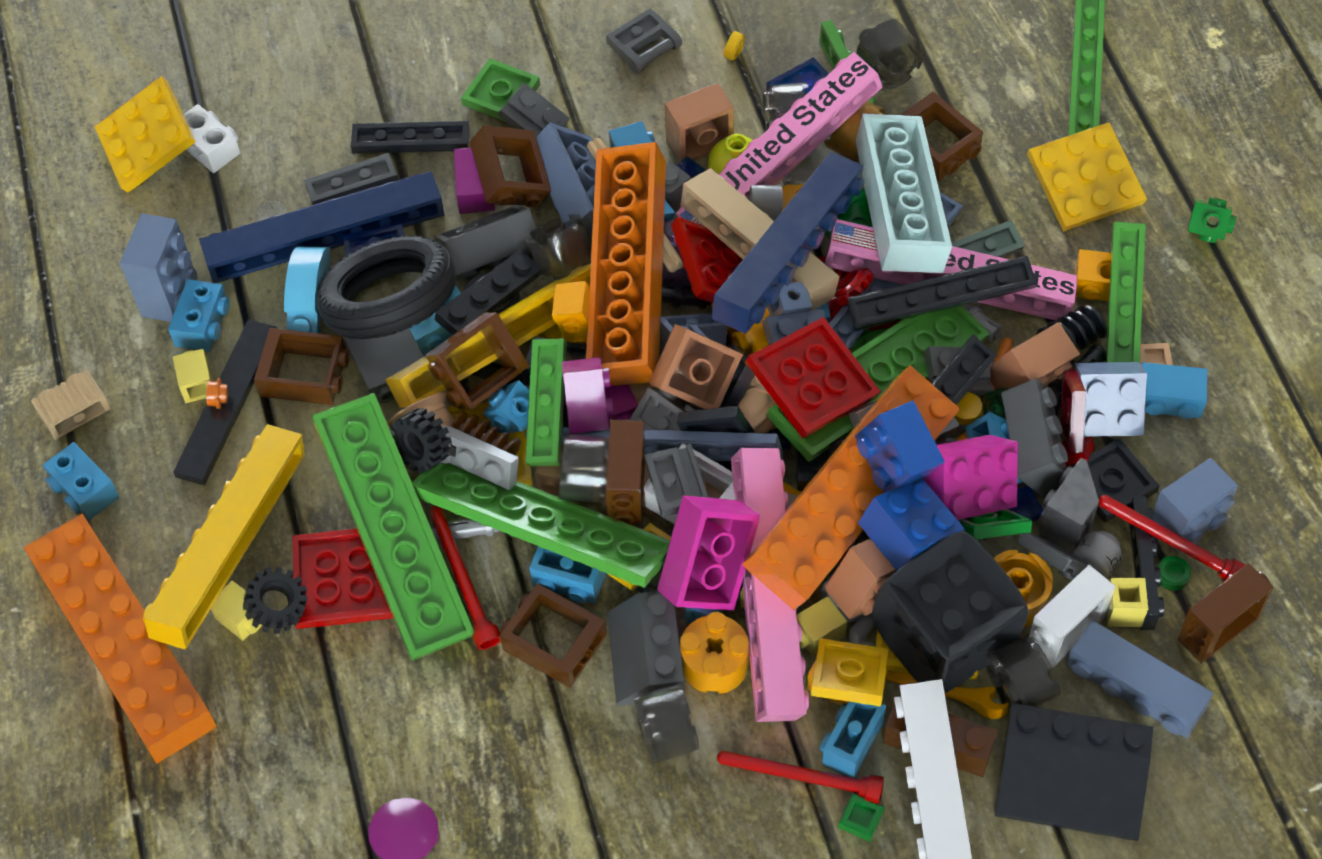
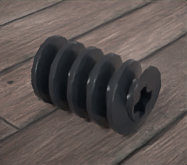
(1082, 326)

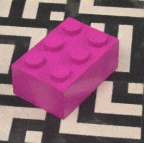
(976, 476)
(708, 553)

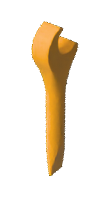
(976, 698)

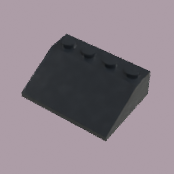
(1074, 771)

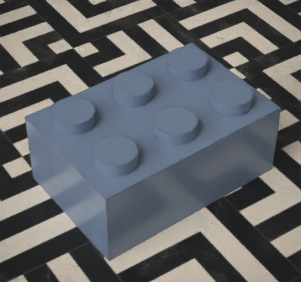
(157, 266)

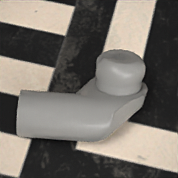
(861, 629)

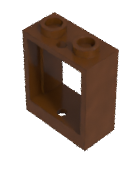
(970, 136)
(514, 142)
(302, 343)
(504, 348)
(626, 471)
(1225, 612)
(580, 653)

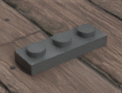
(351, 179)

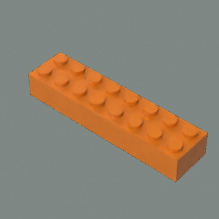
(627, 262)
(827, 512)
(112, 630)

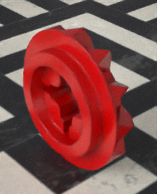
(852, 285)

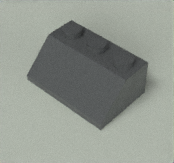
(488, 239)
(1037, 429)
(644, 646)

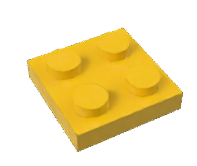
(850, 672)

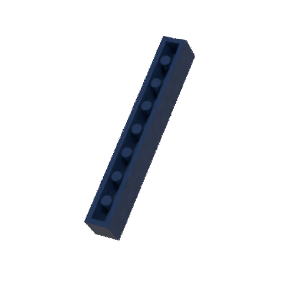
(320, 225)
(787, 243)

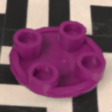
(403, 830)

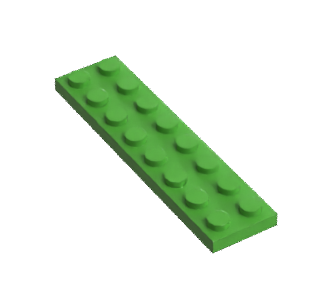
(886, 359)
(547, 522)
(393, 526)

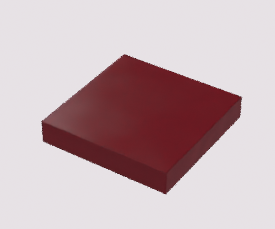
(1073, 410)

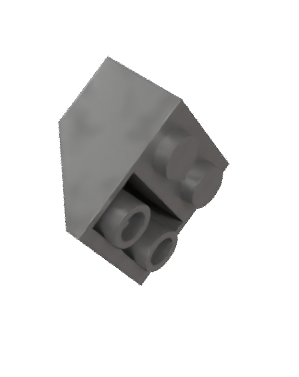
(1070, 509)

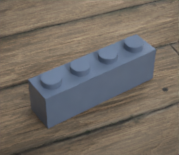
(1139, 679)

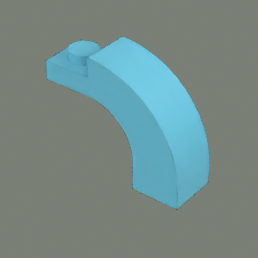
(303, 276)

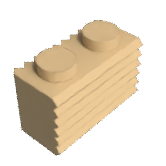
(70, 404)

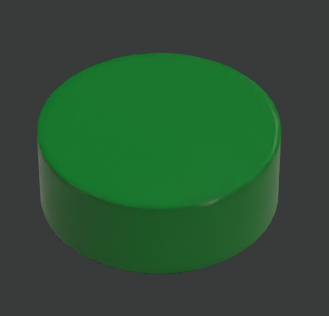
(1174, 573)

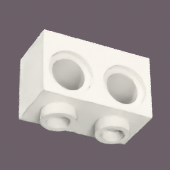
(214, 142)

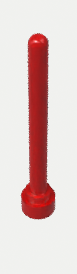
(1224, 568)
(485, 633)
(867, 787)

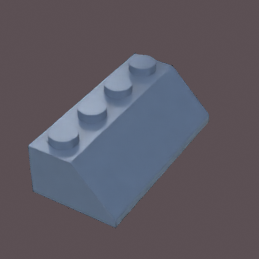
(569, 171)

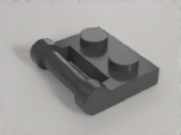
(638, 34)

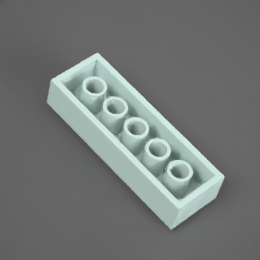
(903, 194)

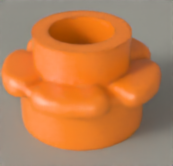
(216, 393)

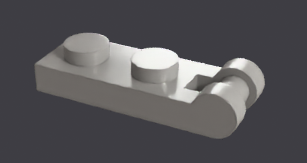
(482, 459)

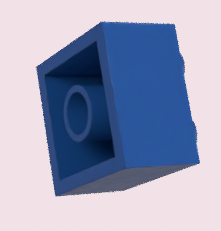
(899, 447)
(908, 522)

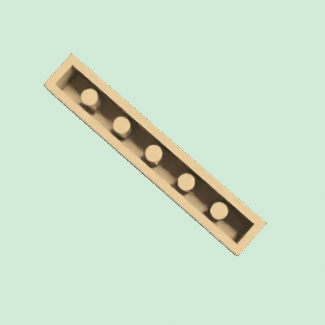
(741, 226)

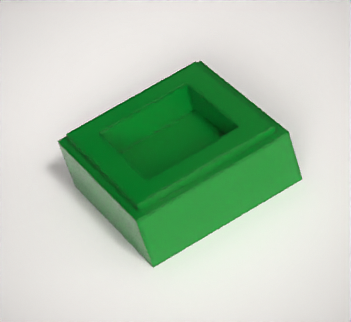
(861, 817)

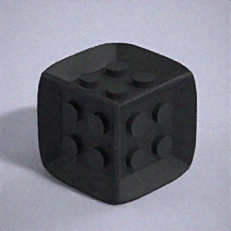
(949, 611)

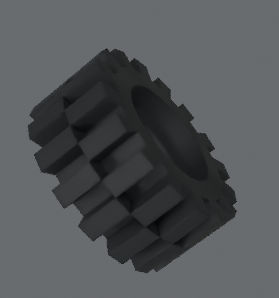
(434, 442)
(279, 582)

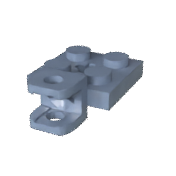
(791, 313)

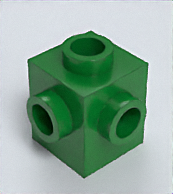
(1203, 210)

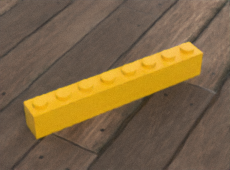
(523, 322)
(224, 537)

